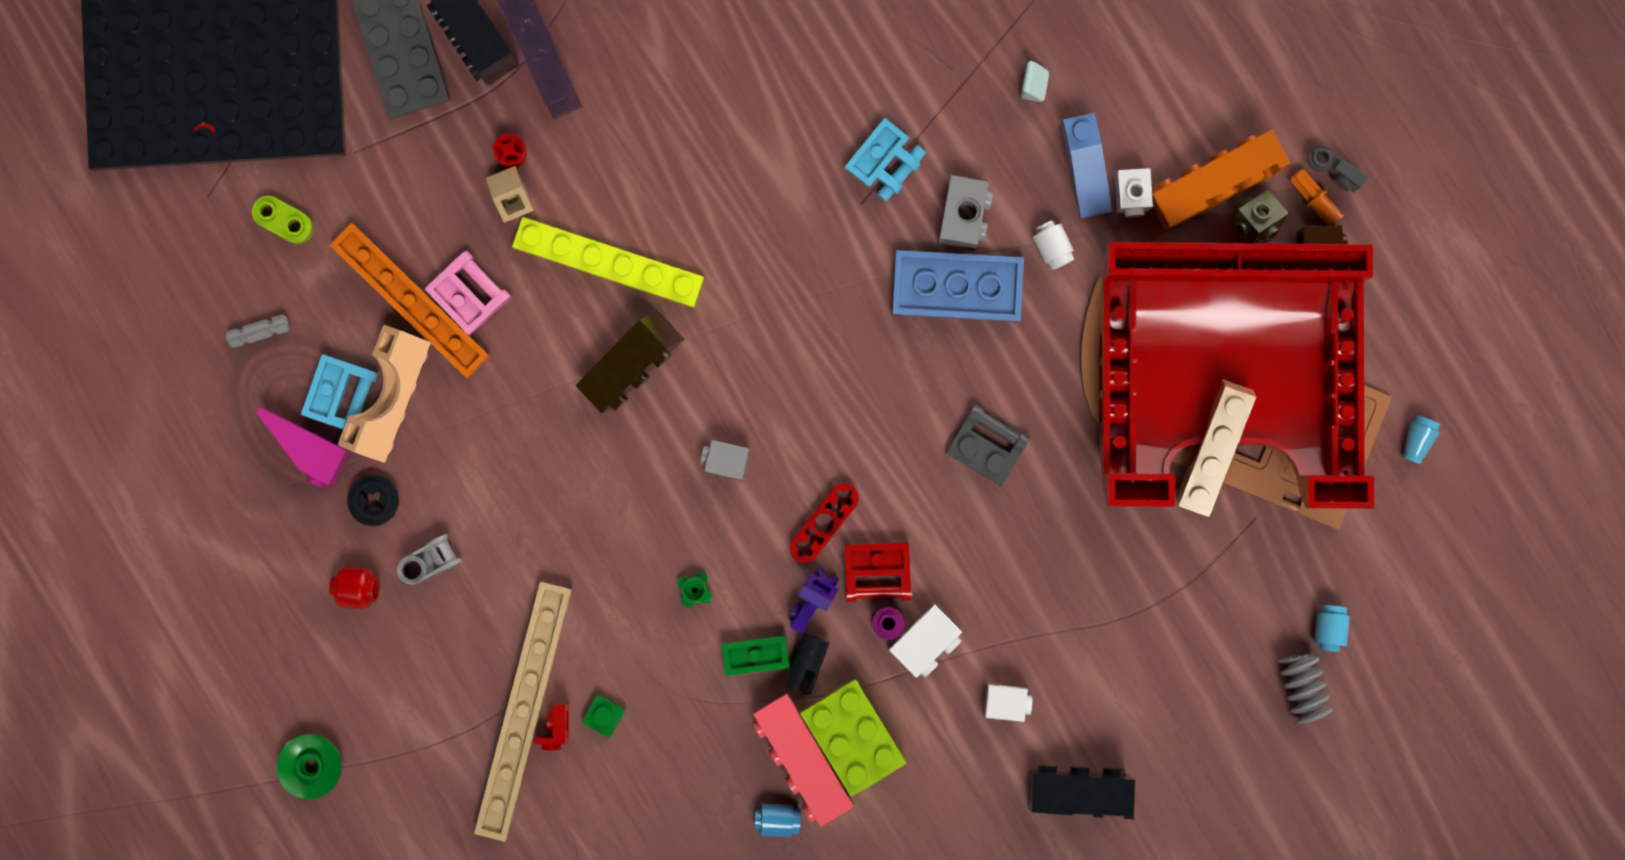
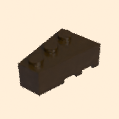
(630, 362)

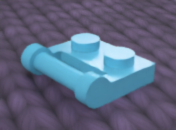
(330, 387)

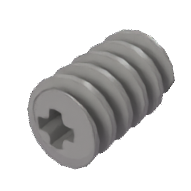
(1306, 688)

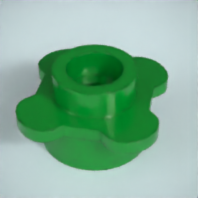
(686, 586)

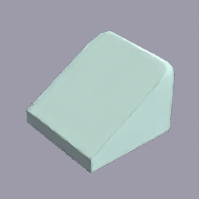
(1034, 82)

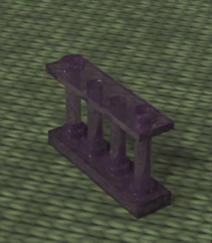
(540, 56)

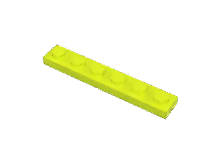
(608, 262)

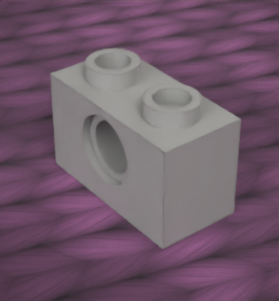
(965, 192)

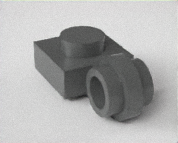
(1344, 174)

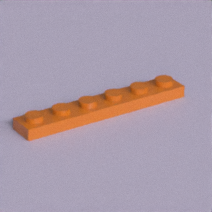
(410, 300)

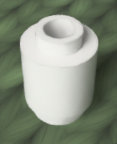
(1053, 245)

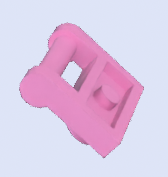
(460, 300)

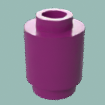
(878, 618)

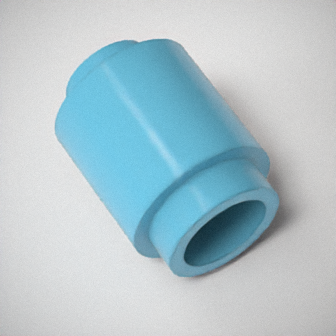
(1332, 628)

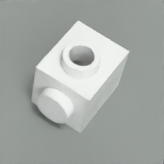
(1133, 192)

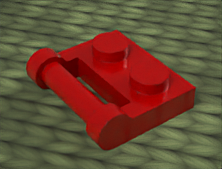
(877, 560)

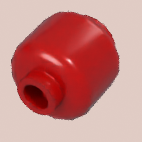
(354, 588)

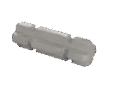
(257, 331)

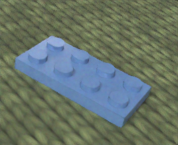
(958, 286)

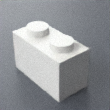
(926, 641)

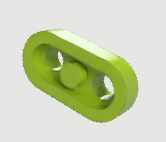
(281, 220)

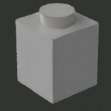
(725, 459)

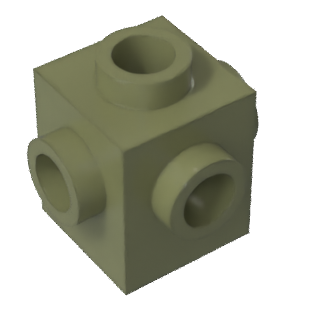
(1259, 218)

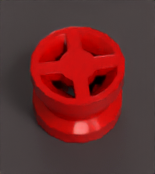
(505, 147)

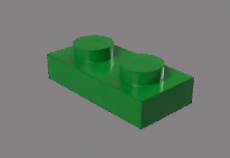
(755, 655)

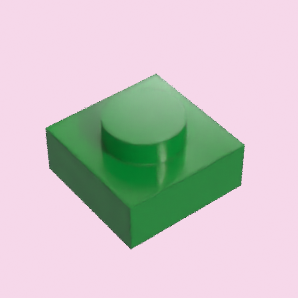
(603, 716)

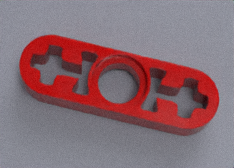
(833, 499)

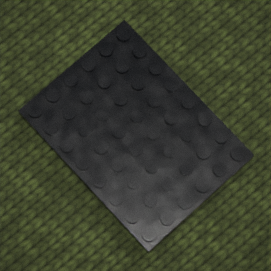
(245, 67)

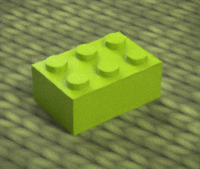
(853, 737)

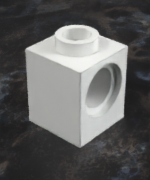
(1007, 702)

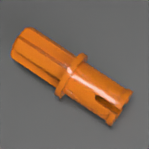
(1316, 197)

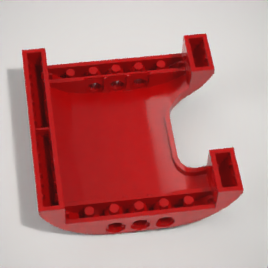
(1243, 314)

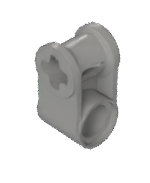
(429, 560)

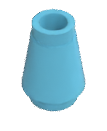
(1420, 438)

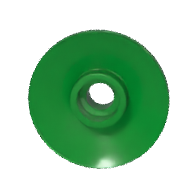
(293, 768)

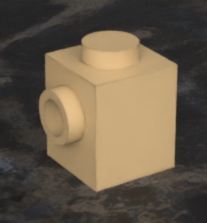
(509, 194)

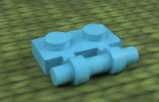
(878, 152)

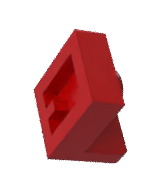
(559, 724)

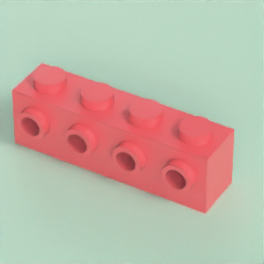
(803, 759)

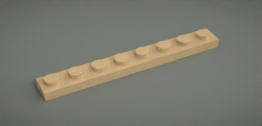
(523, 711)

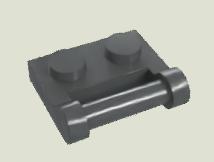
(982, 454)

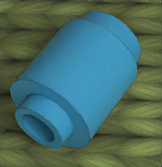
(777, 820)

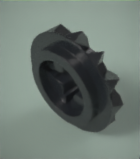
(358, 502)

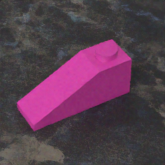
(310, 453)

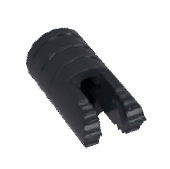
(806, 664)

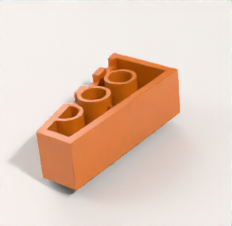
(1219, 180)

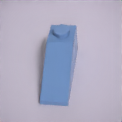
(1086, 165)

